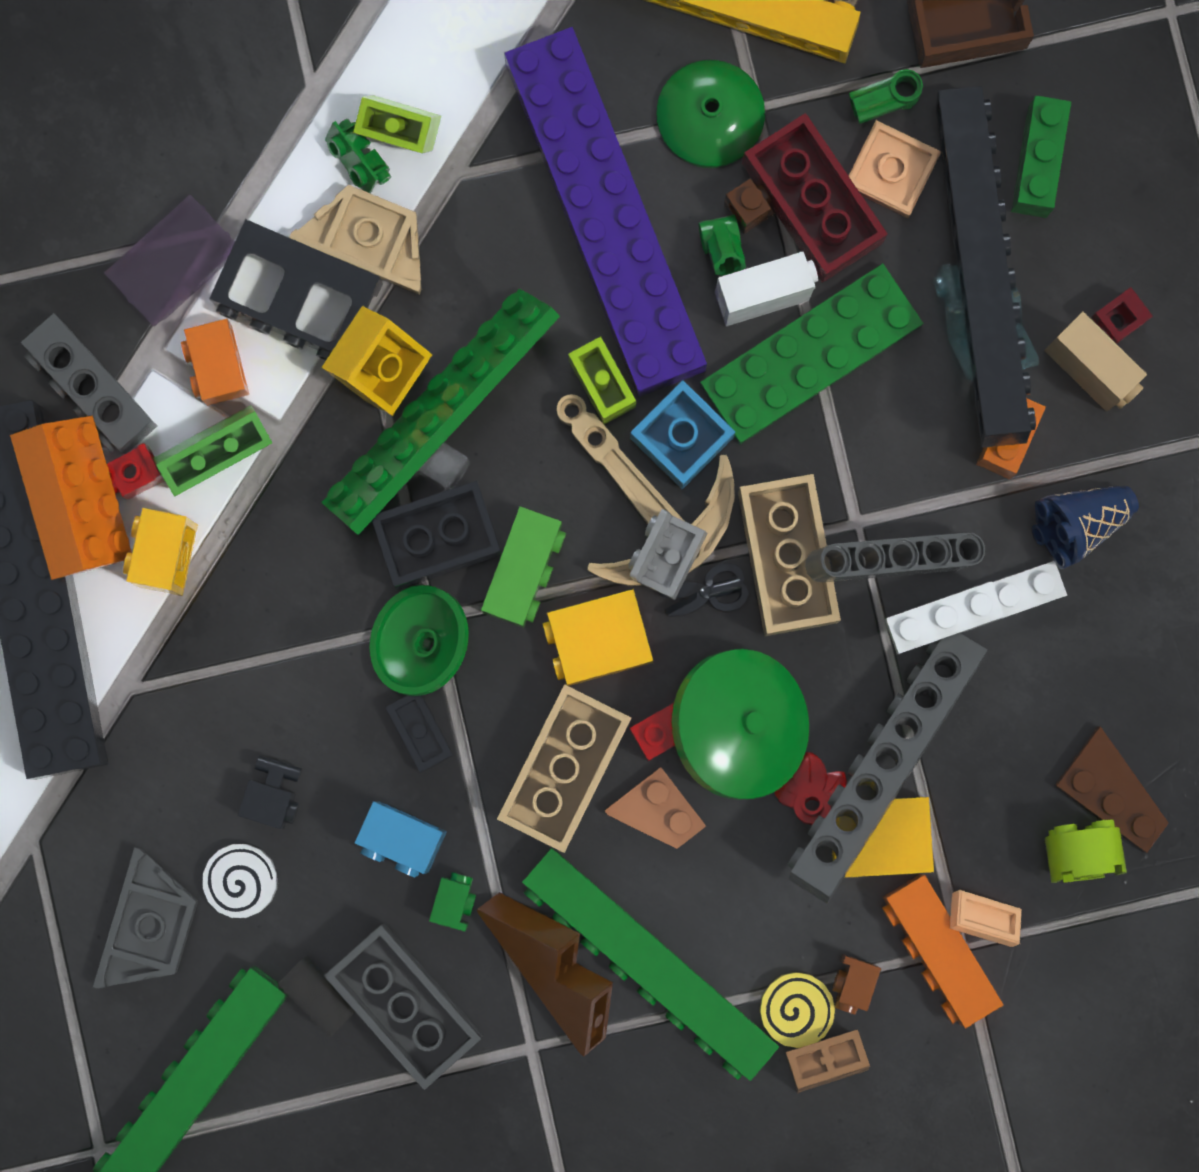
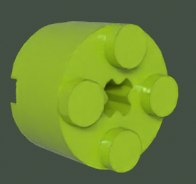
(1085, 853)

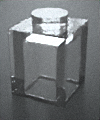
(445, 467)

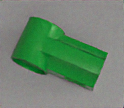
(883, 98)
(722, 241)

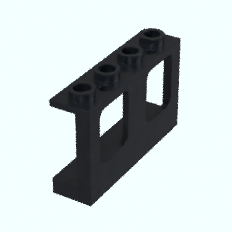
(302, 269)

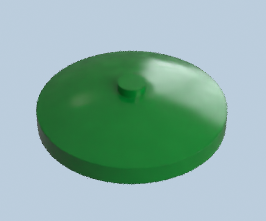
(740, 724)

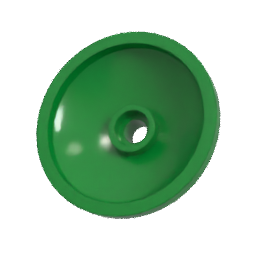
(705, 136)
(404, 636)

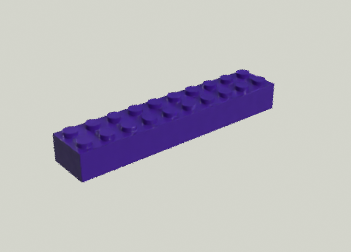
(605, 212)

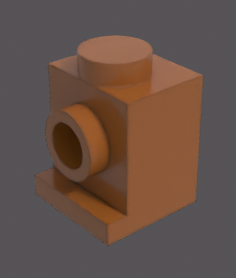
(855, 984)

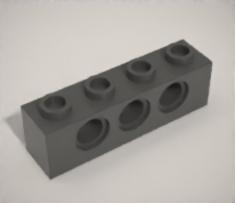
(54, 338)

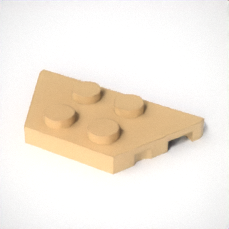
(367, 235)

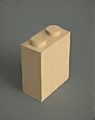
(1097, 363)

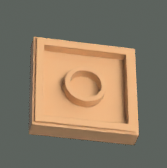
(893, 168)

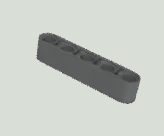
(880, 559)

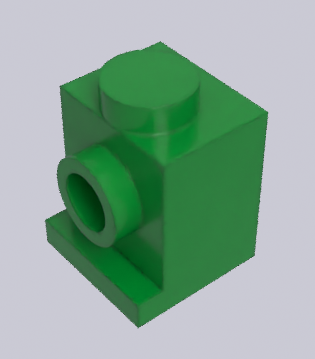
(453, 902)

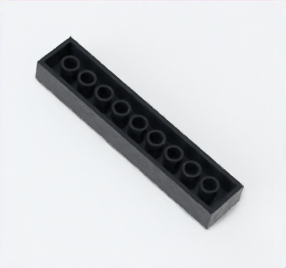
(41, 632)

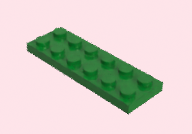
(811, 353)

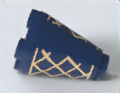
(1081, 520)

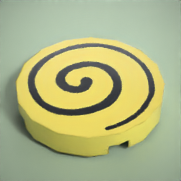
(797, 1009)

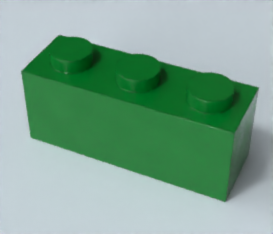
(1041, 156)

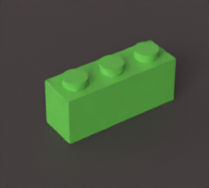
(212, 450)
(523, 567)

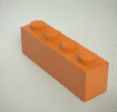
(942, 951)

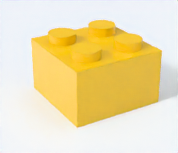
(377, 360)
(160, 551)

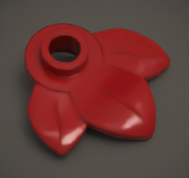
(808, 784)

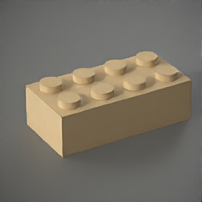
(781, 531)
(564, 768)

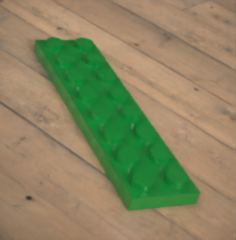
(439, 409)

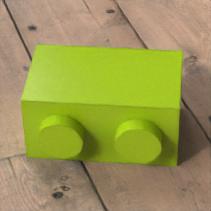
(397, 124)
(602, 380)

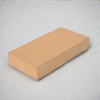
(985, 918)

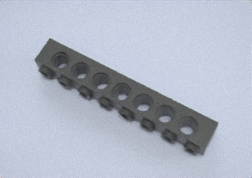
(824, 878)

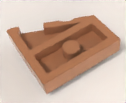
(658, 810)

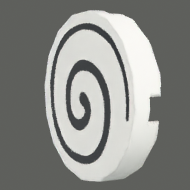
(240, 880)

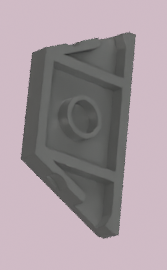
(147, 925)

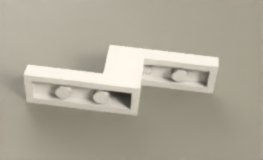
(975, 607)

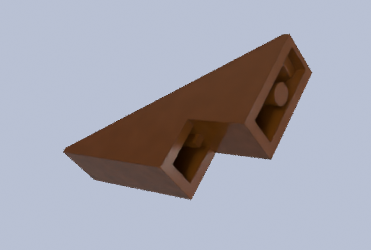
(547, 959)

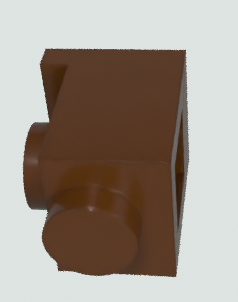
(749, 205)

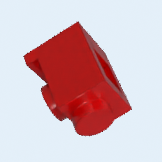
(146, 472)

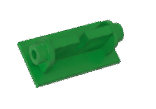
(348, 147)

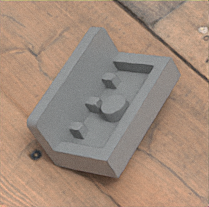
(666, 554)

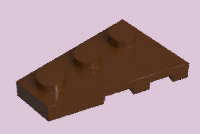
(1111, 791)

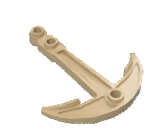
(642, 493)

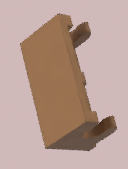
(827, 1061)

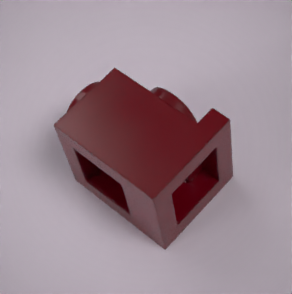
(1128, 309)

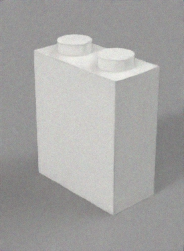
(765, 288)

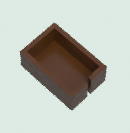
(968, 29)

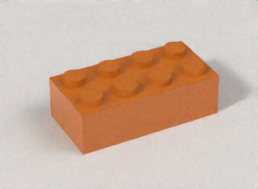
(71, 496)

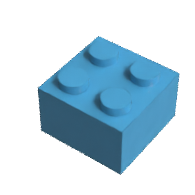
(682, 434)
(400, 838)

